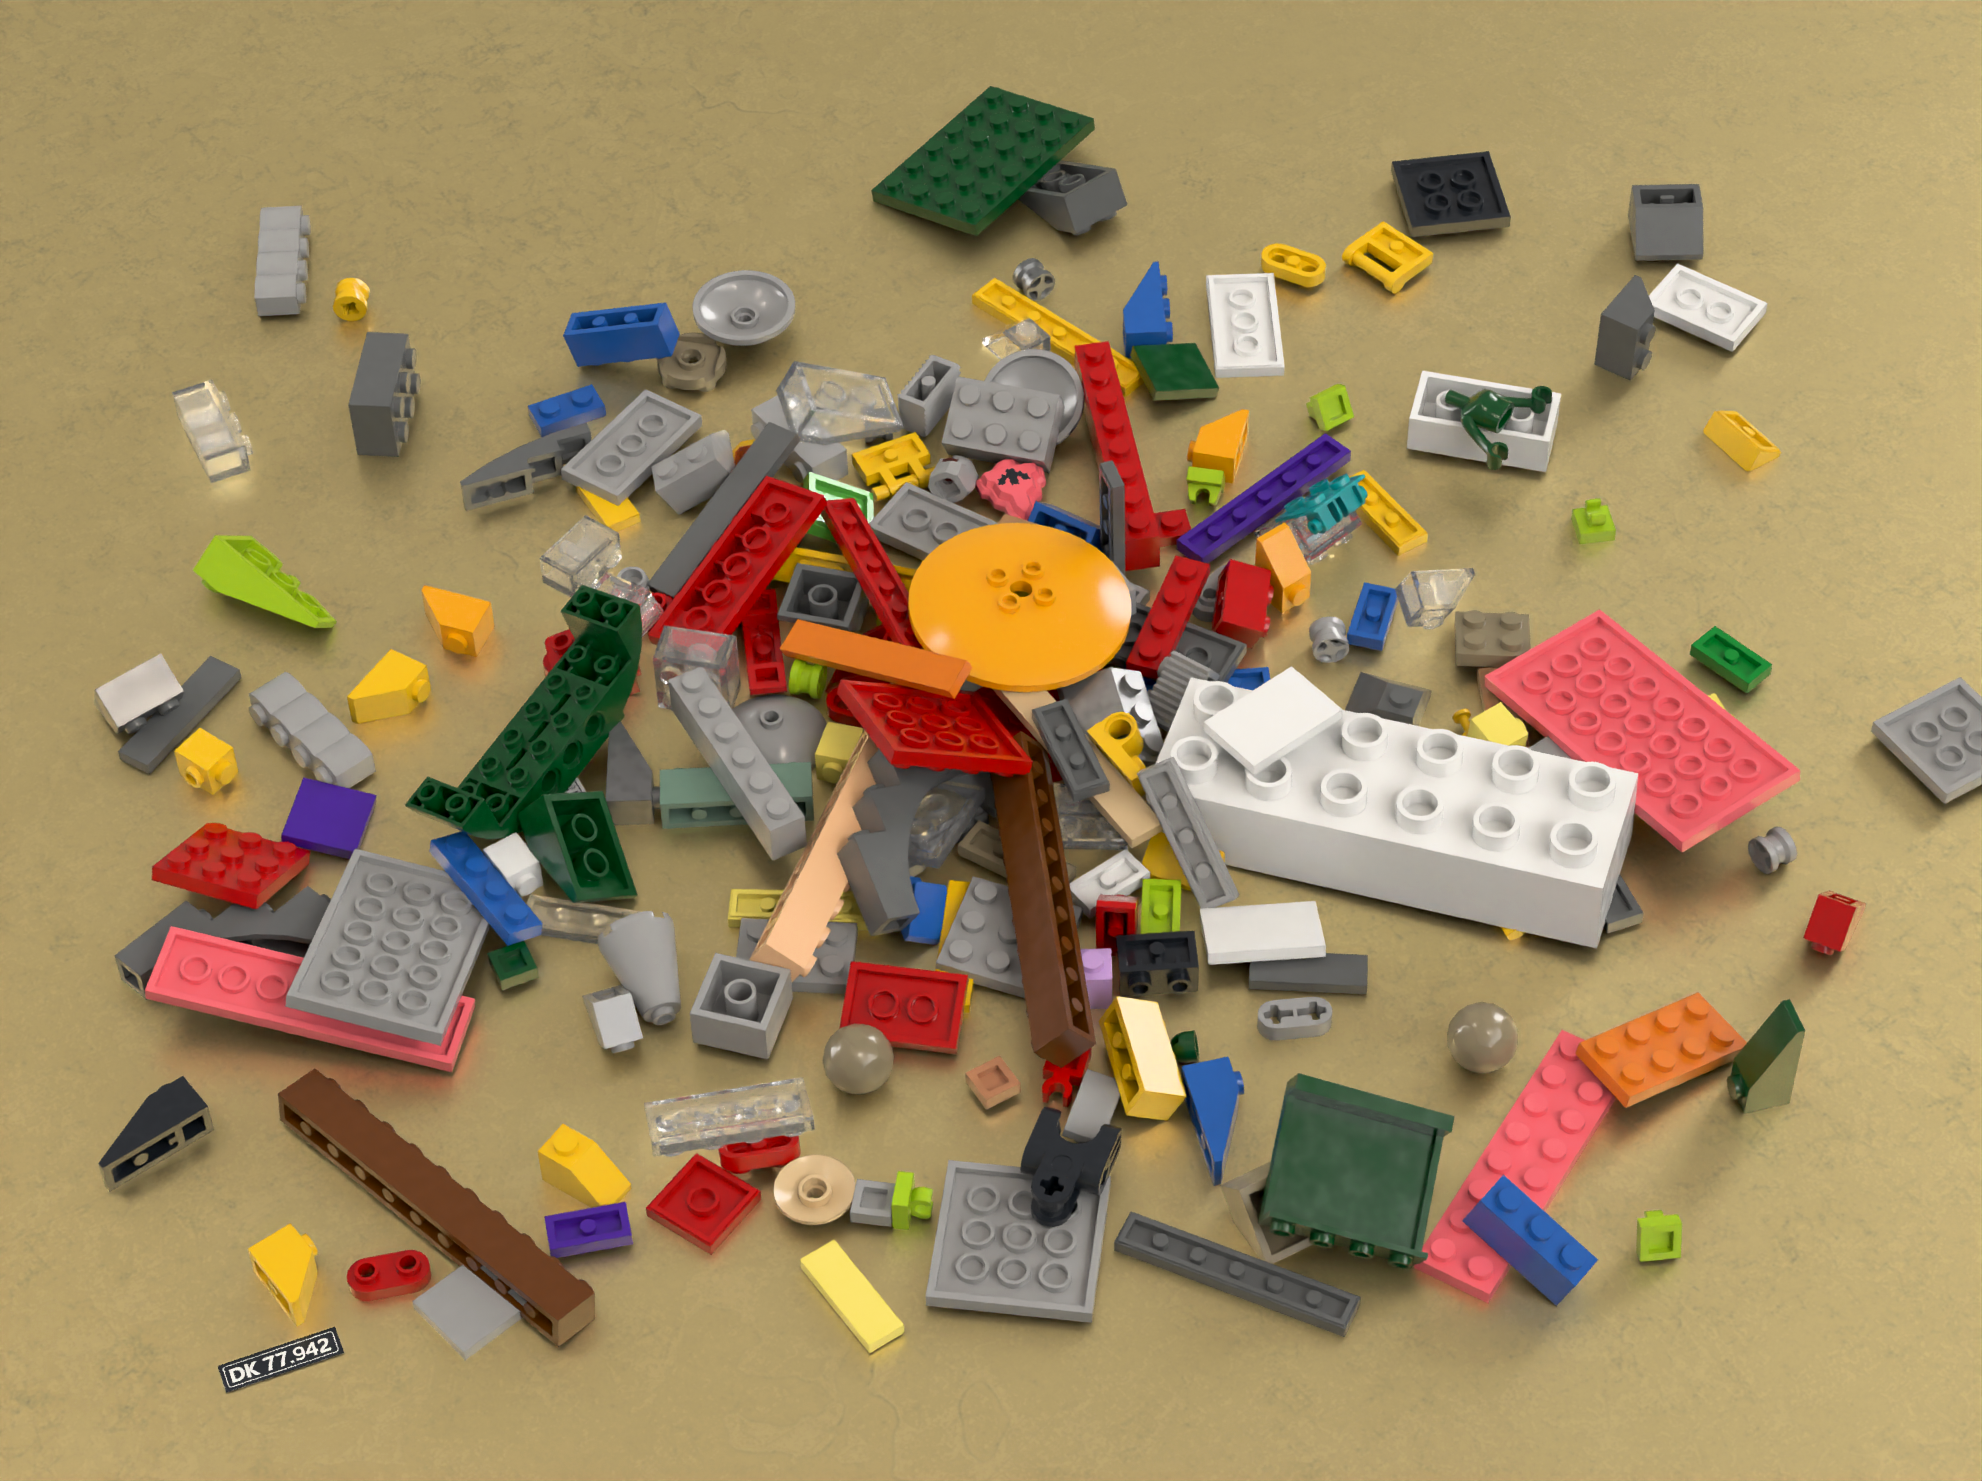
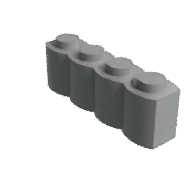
(281, 261)
(310, 732)

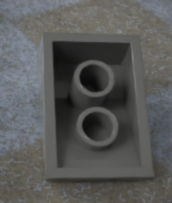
(1076, 196)

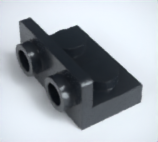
(1157, 963)

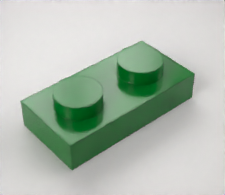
(1730, 659)

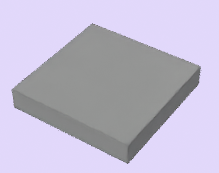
(467, 1310)

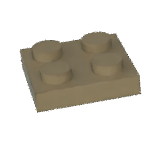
(1490, 638)

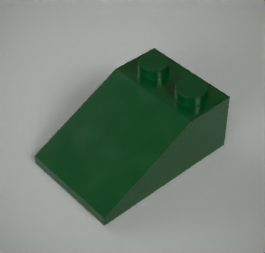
(578, 845)

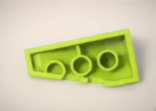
(252, 574)

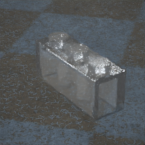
(213, 430)

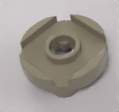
(701, 375)

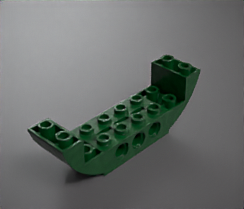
(554, 729)

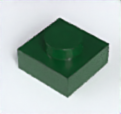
(513, 965)

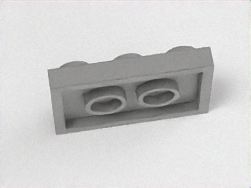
(832, 962)

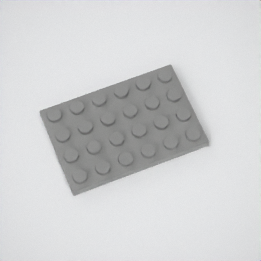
(391, 949)

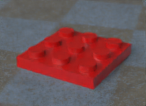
(231, 865)

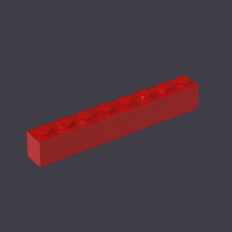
(1115, 441)

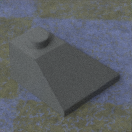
(1388, 699)

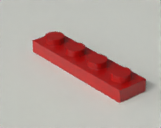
(1168, 615)

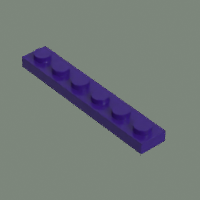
(1263, 500)

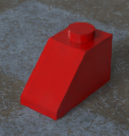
(1115, 917)
(1833, 922)

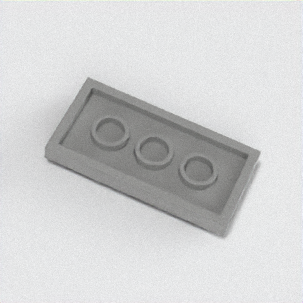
(630, 445)

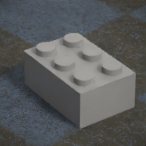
(1002, 423)

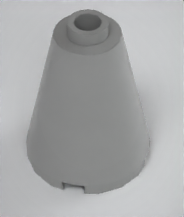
(645, 962)

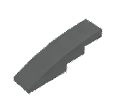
(517, 470)

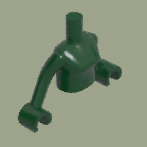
(1492, 412)

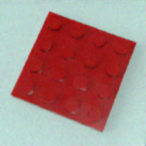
(934, 729)

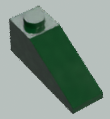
(1768, 1062)

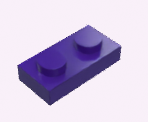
(588, 1230)

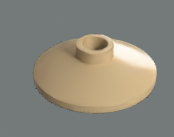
(814, 1177)

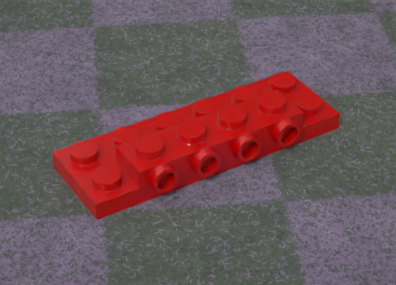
(743, 559)

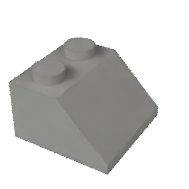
(694, 472)

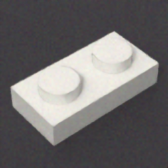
(1115, 876)

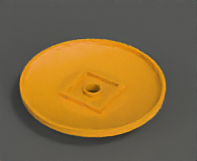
(1031, 643)

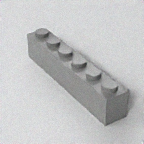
(738, 763)

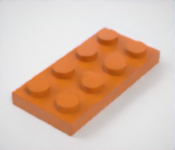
(1661, 1049)

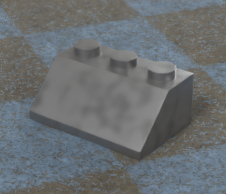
(1113, 692)

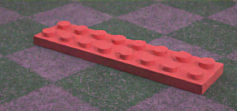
(252, 988)
(1534, 1151)

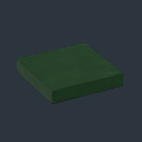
(1174, 371)

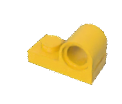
(1121, 752)

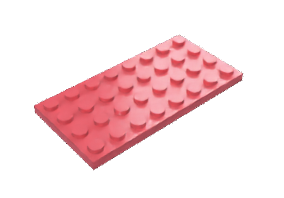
(1629, 709)

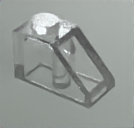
(1017, 337)
(1432, 595)

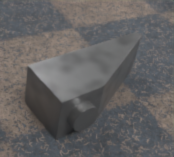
(629, 781)

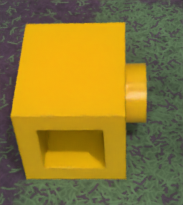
(206, 761)

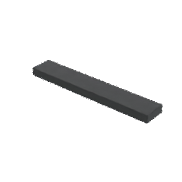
(761, 459)
(1237, 1274)

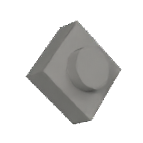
(872, 1203)

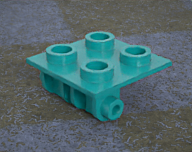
(1327, 503)

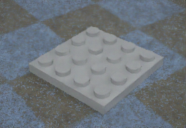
(1002, 1260)

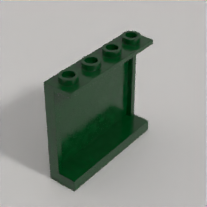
(1353, 1170)

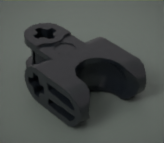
(1065, 1167)

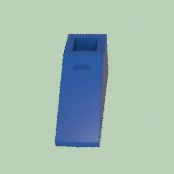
(1146, 313)

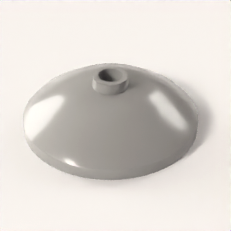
(744, 307)
(1046, 373)
(782, 727)

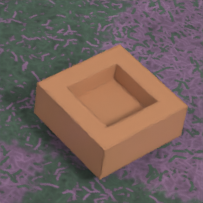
(993, 1082)

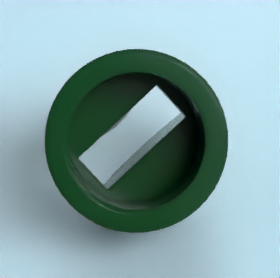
(1185, 1047)

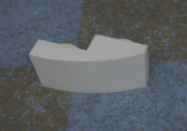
(1092, 1107)

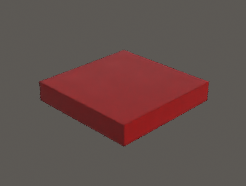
(703, 1203)

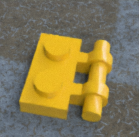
(891, 459)

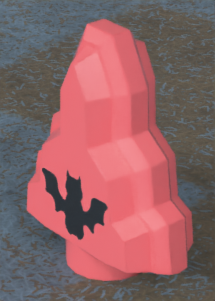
(1012, 487)

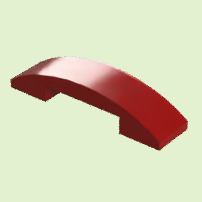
(763, 646)

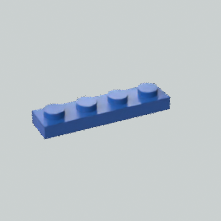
(486, 888)

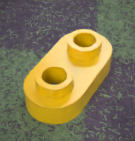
(1293, 265)

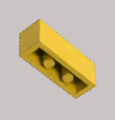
(1142, 1058)

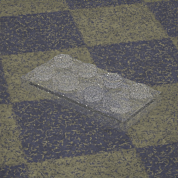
(729, 1117)

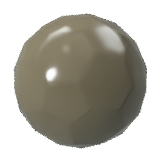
(1482, 1037)
(858, 1059)

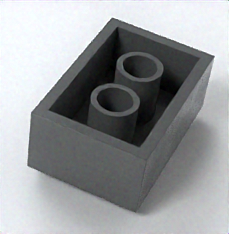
(384, 394)

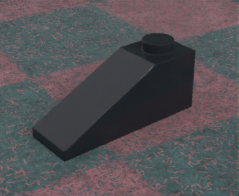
(158, 1129)

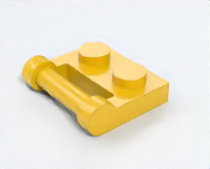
(1394, 250)

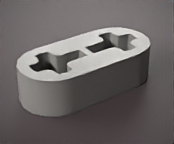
(1294, 1018)

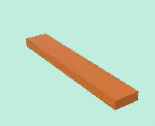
(876, 658)

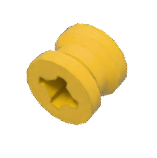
(351, 299)

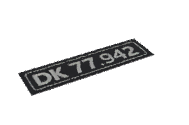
(280, 1359)

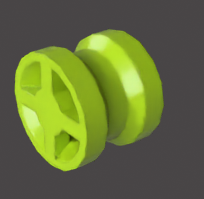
(807, 679)

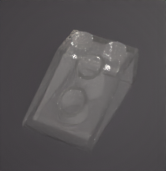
(836, 404)

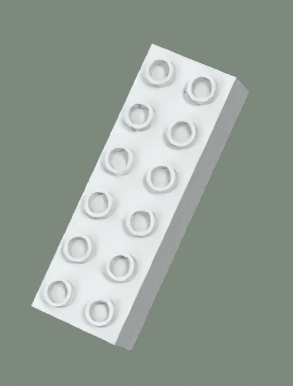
(1417, 818)

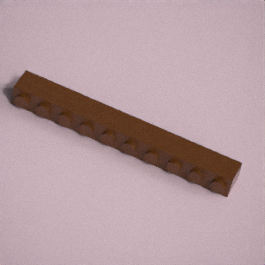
(1043, 910)
(437, 1205)

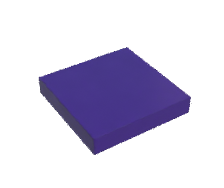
(328, 818)

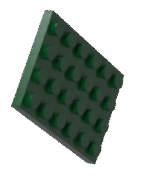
(983, 160)

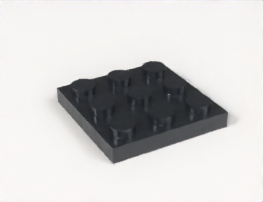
(1450, 194)

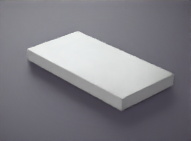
(1244, 325)

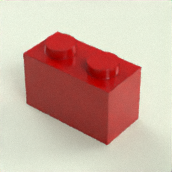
(1242, 602)

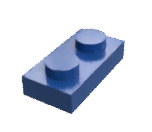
(566, 410)
(1372, 616)

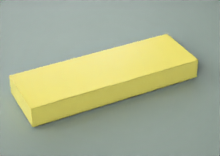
(852, 1296)

